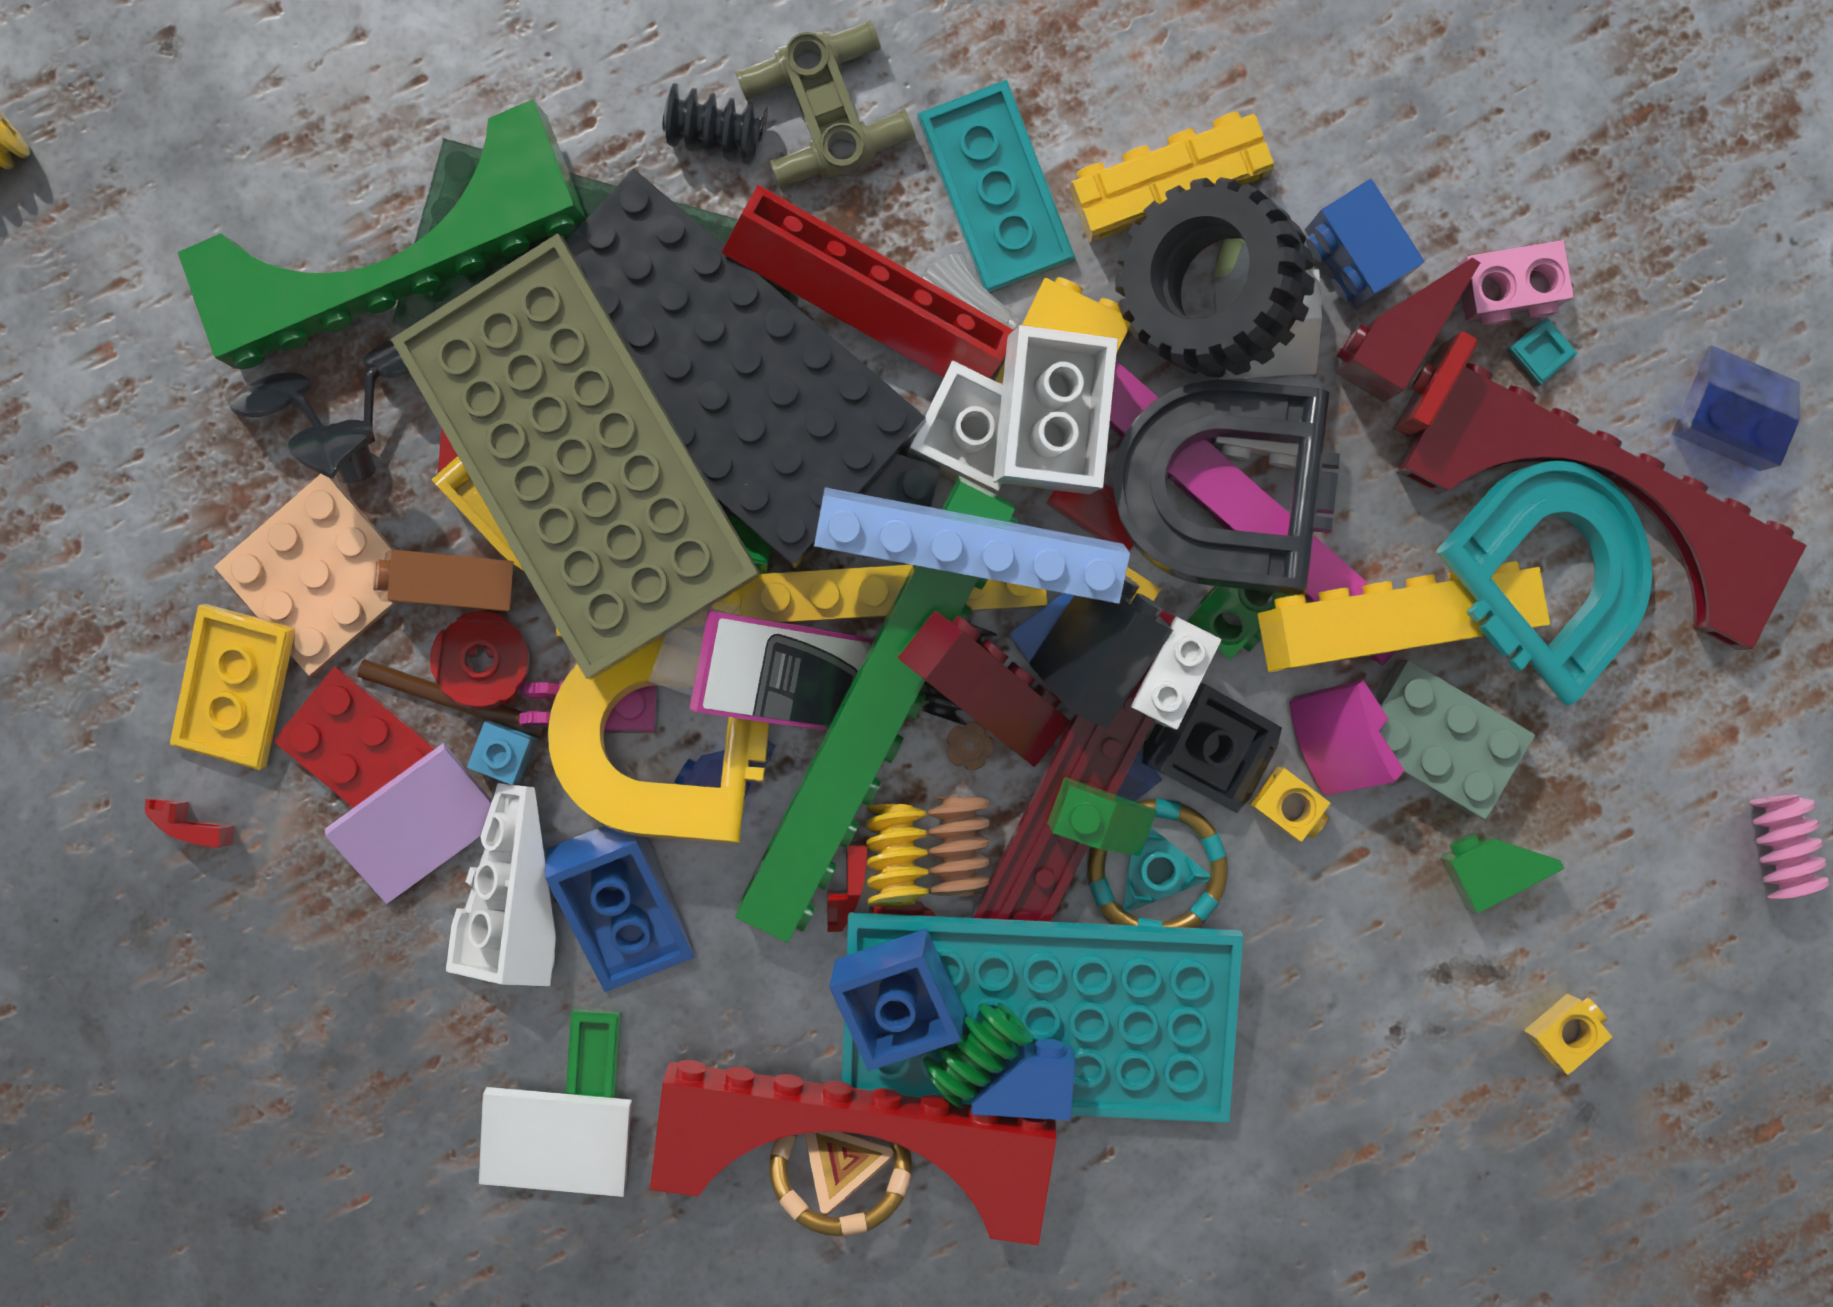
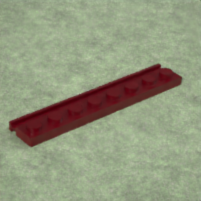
(1041, 863)

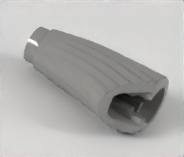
(956, 278)

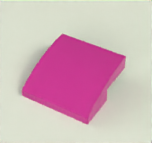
(1343, 738)

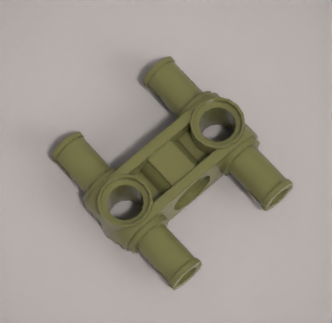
(825, 104)

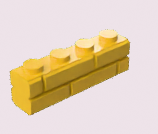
(1117, 195)

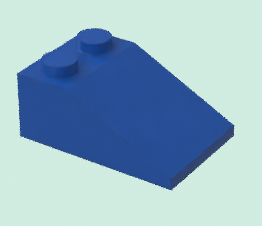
(617, 905)

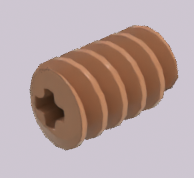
(959, 846)

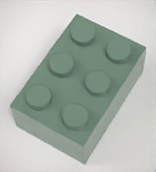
(1449, 739)

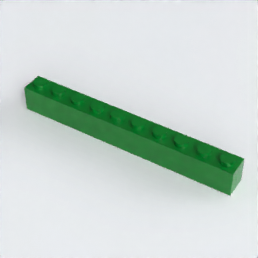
(858, 741)

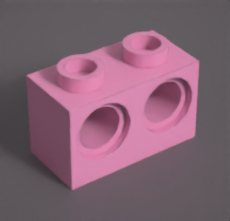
(1512, 272)

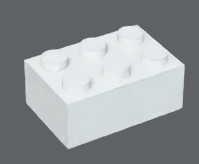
(1055, 410)

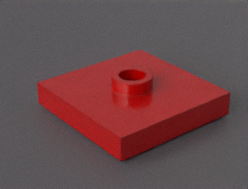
(1435, 384)

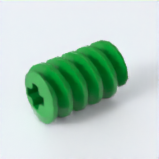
(978, 1053)

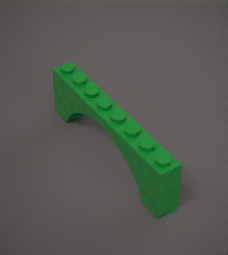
(511, 201)

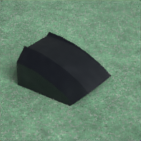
(1216, 749)

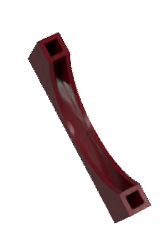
(1729, 557)

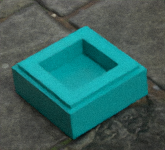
(1542, 351)

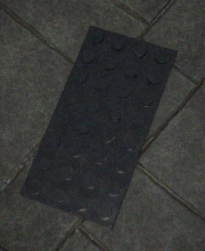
(739, 369)

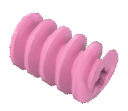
(1790, 845)

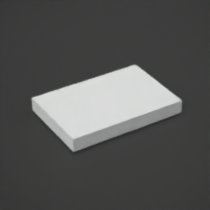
(554, 1141)

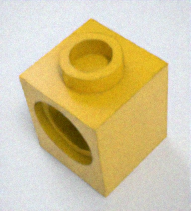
(1273, 792)
(1547, 1032)

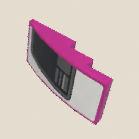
(774, 670)

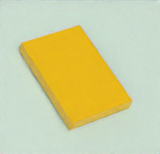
(232, 686)

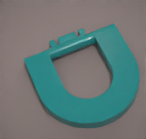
(1620, 563)

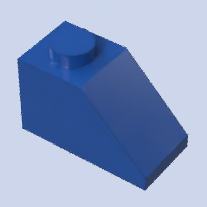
(1031, 1084)

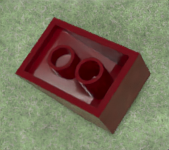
(1394, 344)

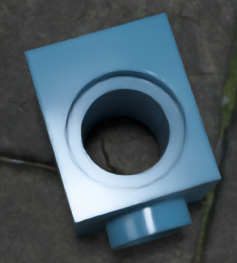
(502, 753)

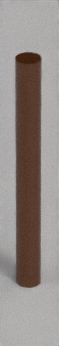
(431, 691)

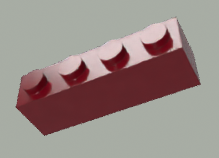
(984, 688)

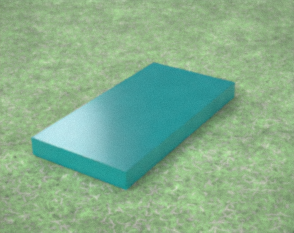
(996, 187)

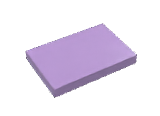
(412, 823)

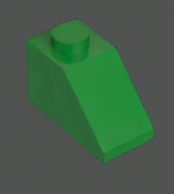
(1100, 818)
(1494, 870)

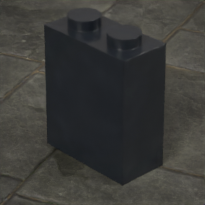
(1101, 652)

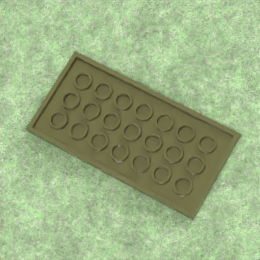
(575, 457)

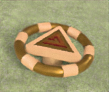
(839, 1169)

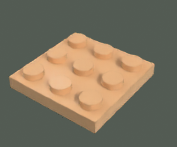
(312, 572)

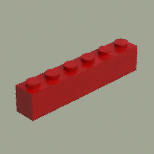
(864, 287)

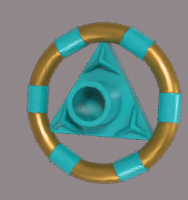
(1163, 872)

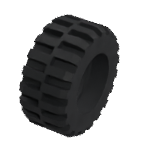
(1170, 241)

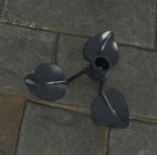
(330, 449)

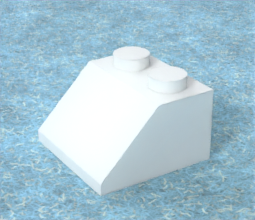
(962, 428)

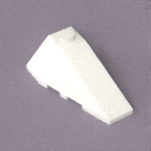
(508, 917)

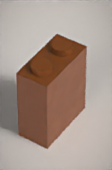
(444, 580)

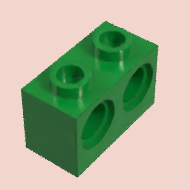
(1241, 602)

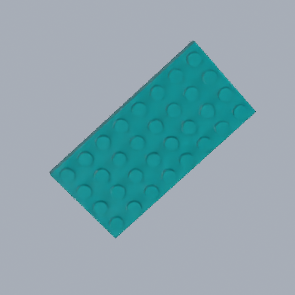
(1136, 1003)

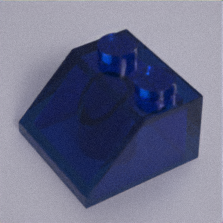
(1740, 410)

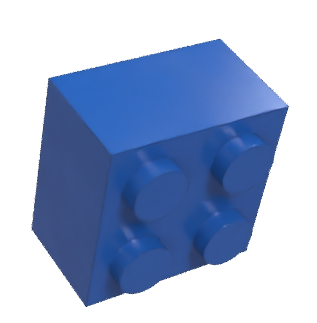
(1362, 245)
(897, 1000)

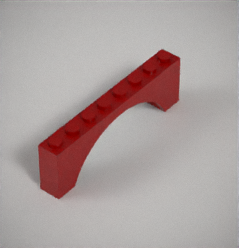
(721, 1114)

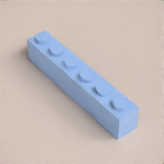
(971, 545)

